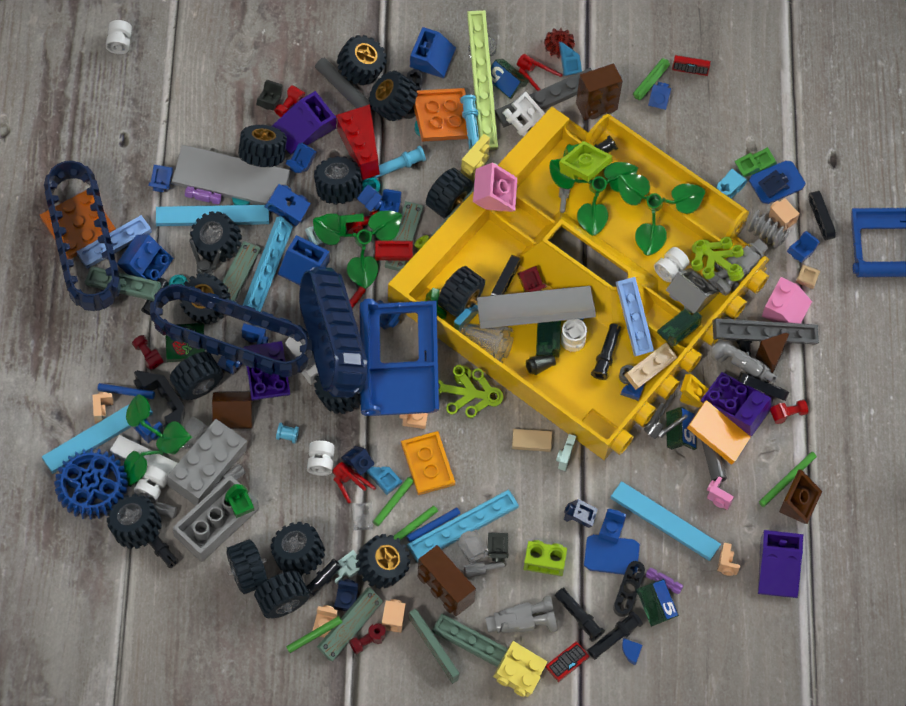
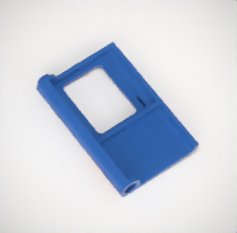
(876, 219)
(400, 386)

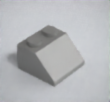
(692, 290)

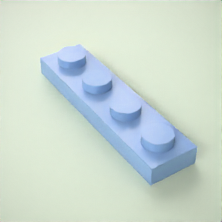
(120, 239)
(634, 316)

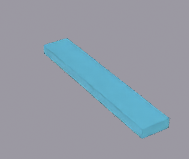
(188, 214)
(268, 264)
(88, 439)
(469, 521)
(665, 521)

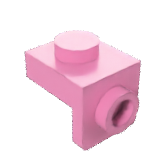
(717, 496)

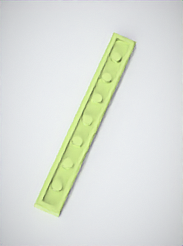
(482, 76)

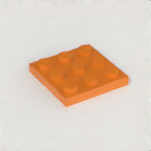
(440, 114)
(78, 222)

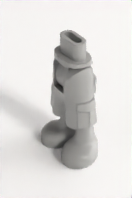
(747, 262)
(752, 366)
(520, 617)

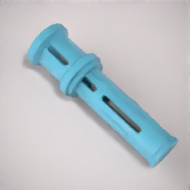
(470, 115)
(406, 159)

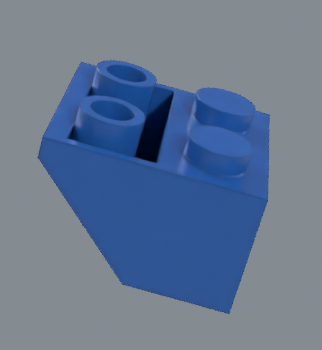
(432, 53)
(300, 257)
(145, 258)

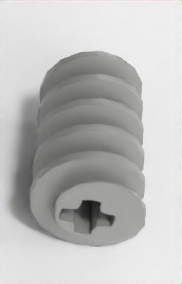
(767, 230)

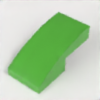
(755, 163)

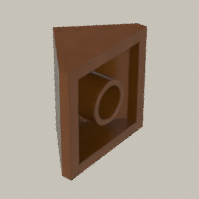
(771, 350)
(233, 409)
(801, 498)

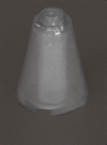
(492, 340)

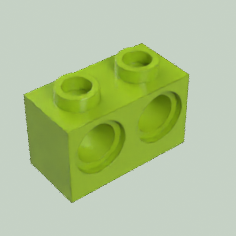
(544, 563)

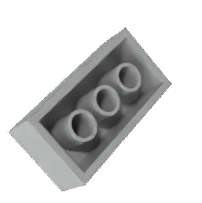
(206, 462)
(210, 521)

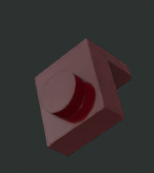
(531, 280)

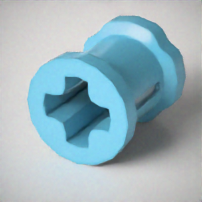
(287, 433)

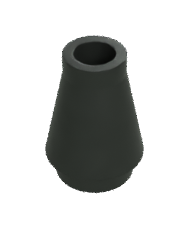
(537, 364)

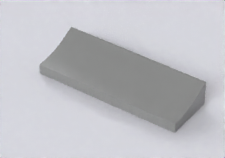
(227, 175)
(535, 307)

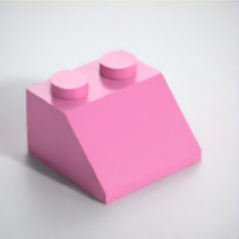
(495, 188)
(787, 303)

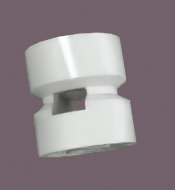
(118, 37)
(672, 263)
(573, 335)
(320, 458)
(152, 482)

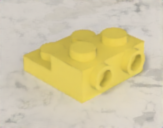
(476, 157)
(520, 669)

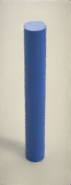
(125, 390)
(432, 525)

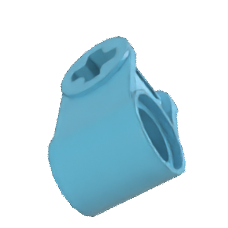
(731, 183)

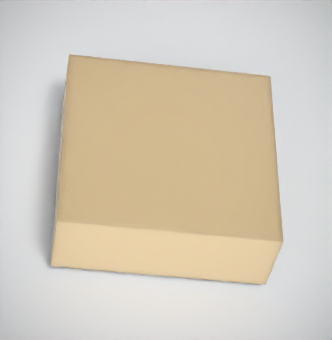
(808, 276)

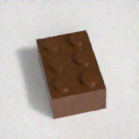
(599, 92)
(446, 581)

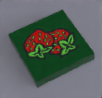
(179, 351)

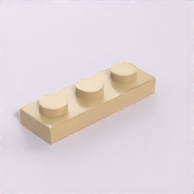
(650, 366)

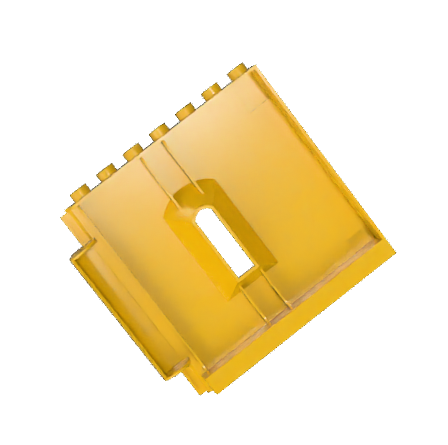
(488, 238)

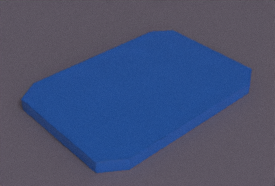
(795, 182)
(610, 556)

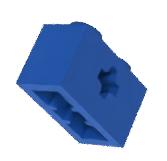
(296, 208)

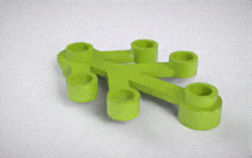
(705, 248)
(470, 392)

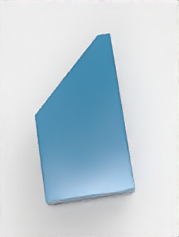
(570, 60)
(465, 317)
(384, 478)

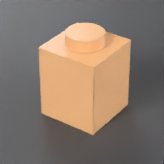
(783, 213)
(393, 615)

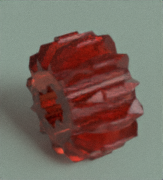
(553, 38)

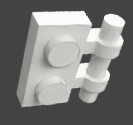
(528, 109)

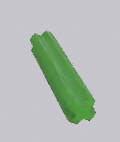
(651, 79)

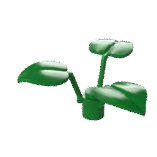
(633, 190)
(593, 217)
(363, 269)
(169, 442)

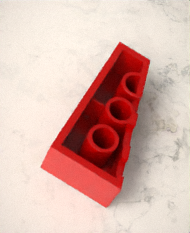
(359, 139)

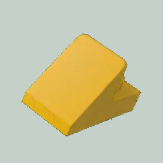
(692, 391)

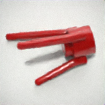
(528, 64)
(345, 473)

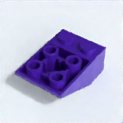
(306, 122)
(263, 384)
(738, 402)
(780, 563)

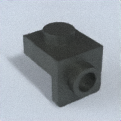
(270, 95)
(497, 546)

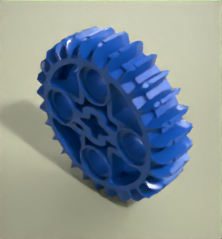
(88, 476)

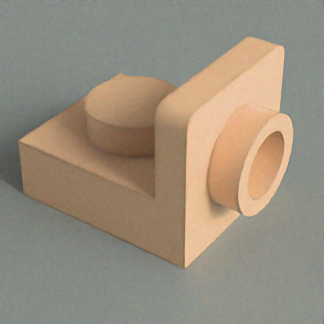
(99, 402)
(414, 420)
(725, 561)
(324, 615)

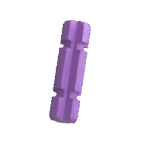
(203, 195)
(652, 574)

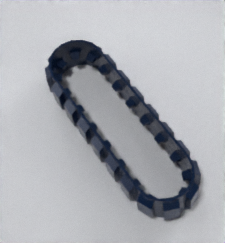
(73, 170)
(243, 313)
(333, 332)

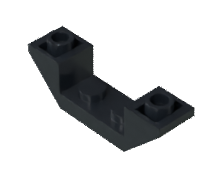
(152, 381)

